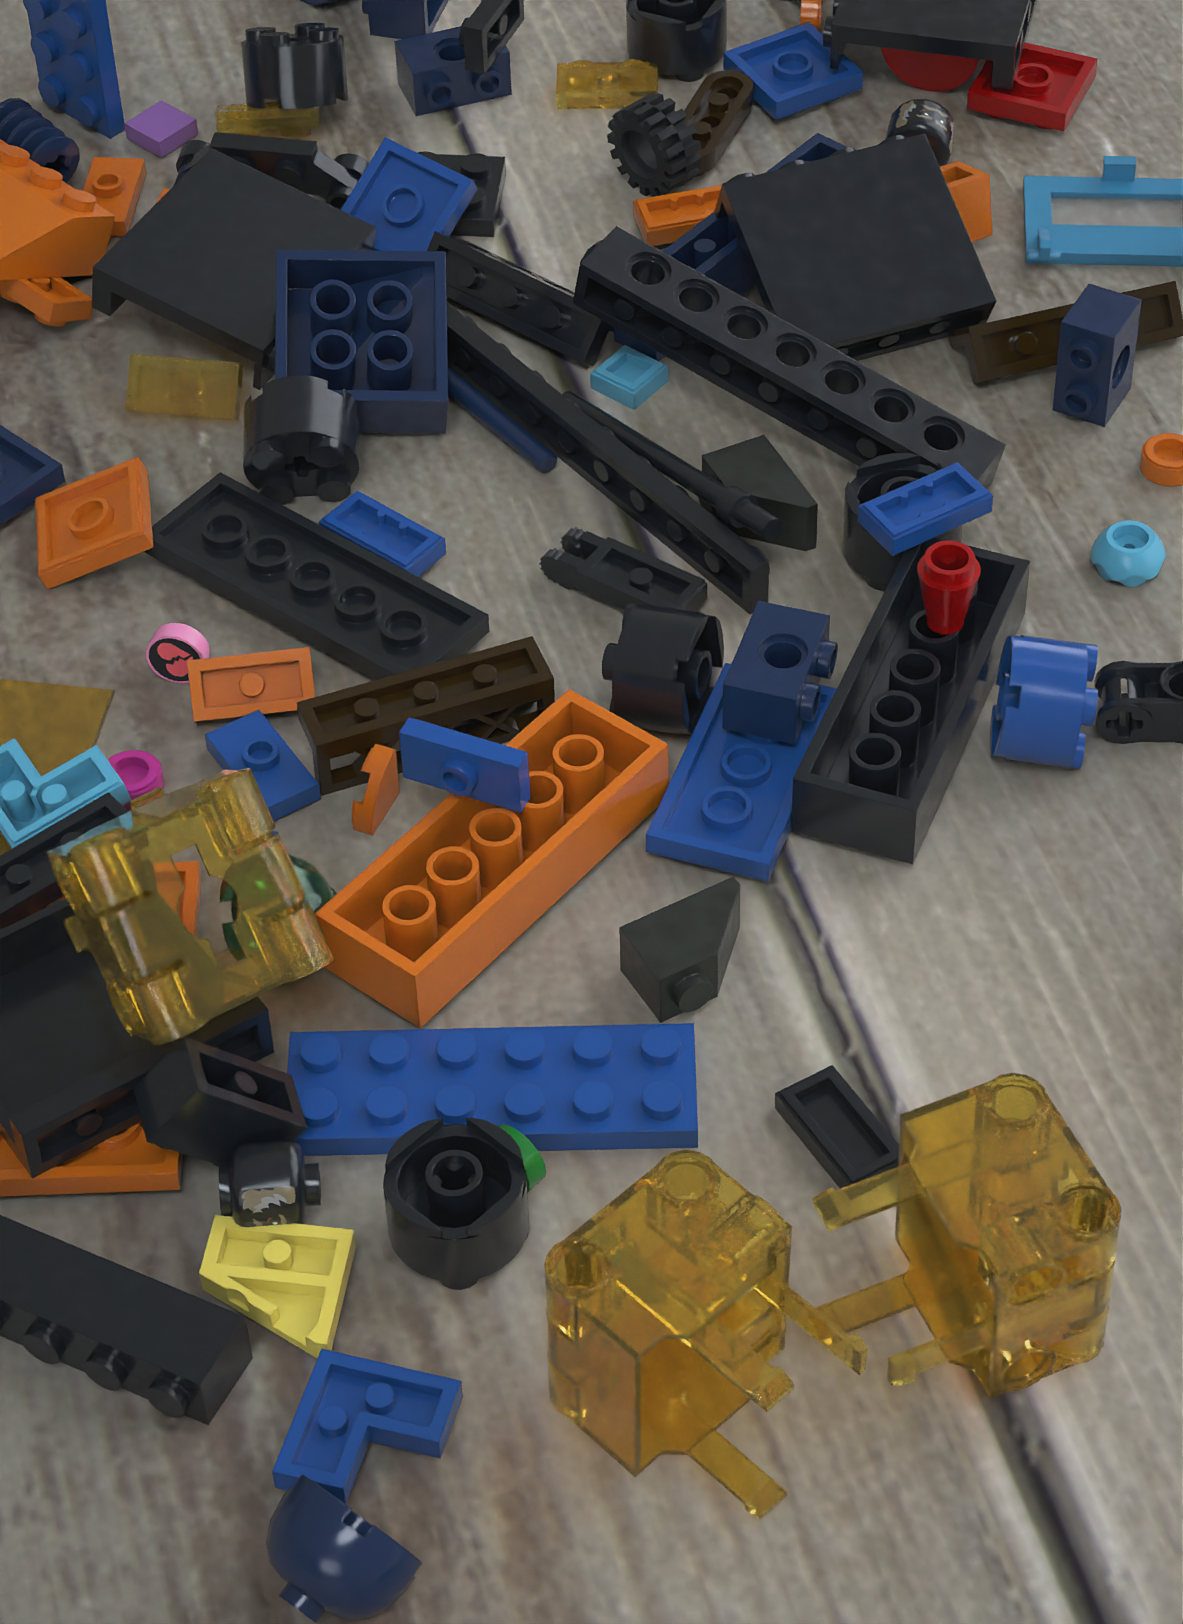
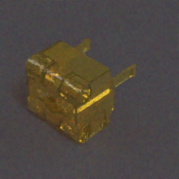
(130, 895)
(1000, 1236)
(672, 1318)

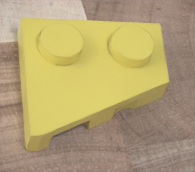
(281, 1277)

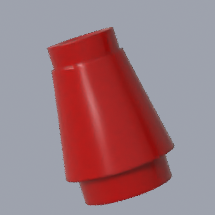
(947, 584)

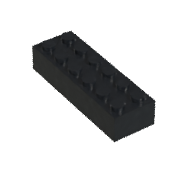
(905, 712)

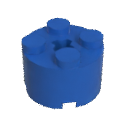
(1043, 701)

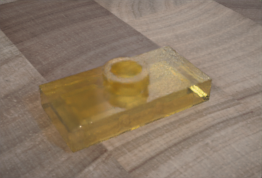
(184, 387)

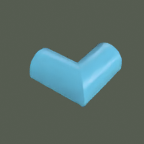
(36, 801)

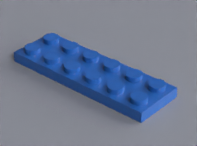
(549, 1082)

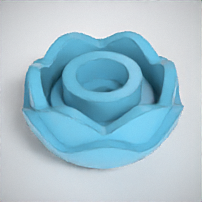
(1128, 553)

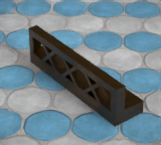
(1033, 338)
(466, 687)

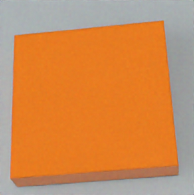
(93, 523)

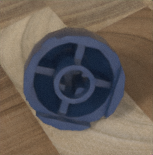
(334, 1556)

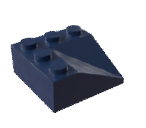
(369, 329)

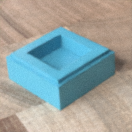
(629, 377)

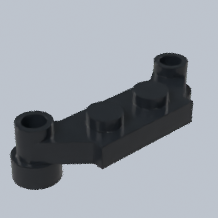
(287, 160)

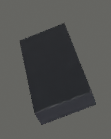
(837, 1127)

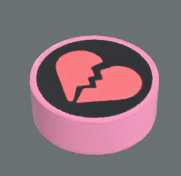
(172, 647)

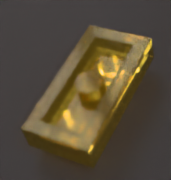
(604, 84)
(250, 121)

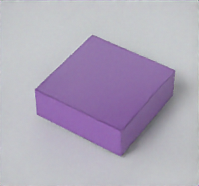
(161, 129)

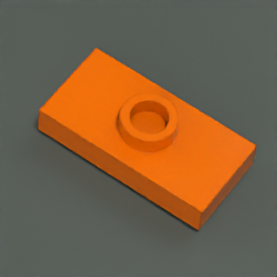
(117, 188)
(672, 215)

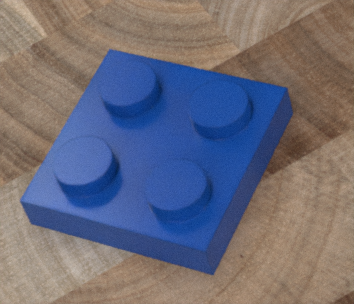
(793, 71)
(408, 198)

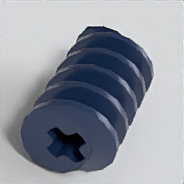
(32, 132)

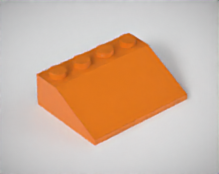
(46, 222)

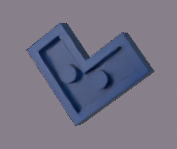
(360, 1403)

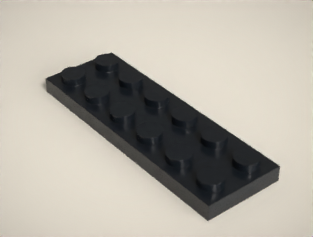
(313, 581)

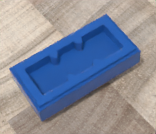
(925, 508)
(385, 533)
(465, 764)
(277, 770)

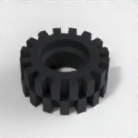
(654, 145)

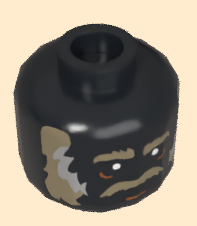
(925, 117)
(268, 1184)

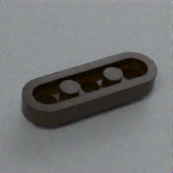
(718, 113)

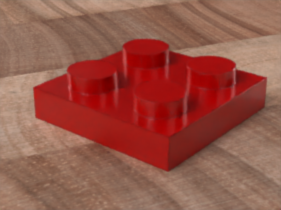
(1044, 90)

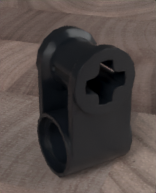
(1150, 705)

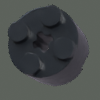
(677, 35)
(294, 68)
(301, 440)
(873, 480)
(663, 667)
(456, 1200)

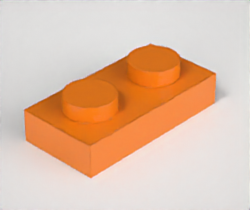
(49, 299)
(250, 683)

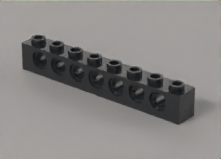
(771, 361)

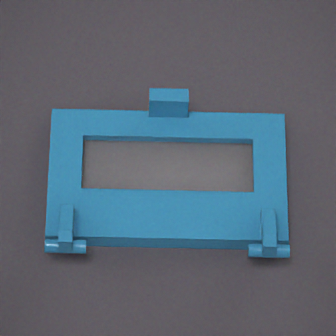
(1104, 218)

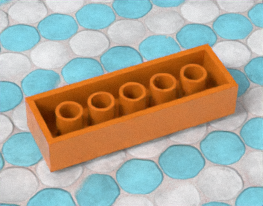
(483, 874)

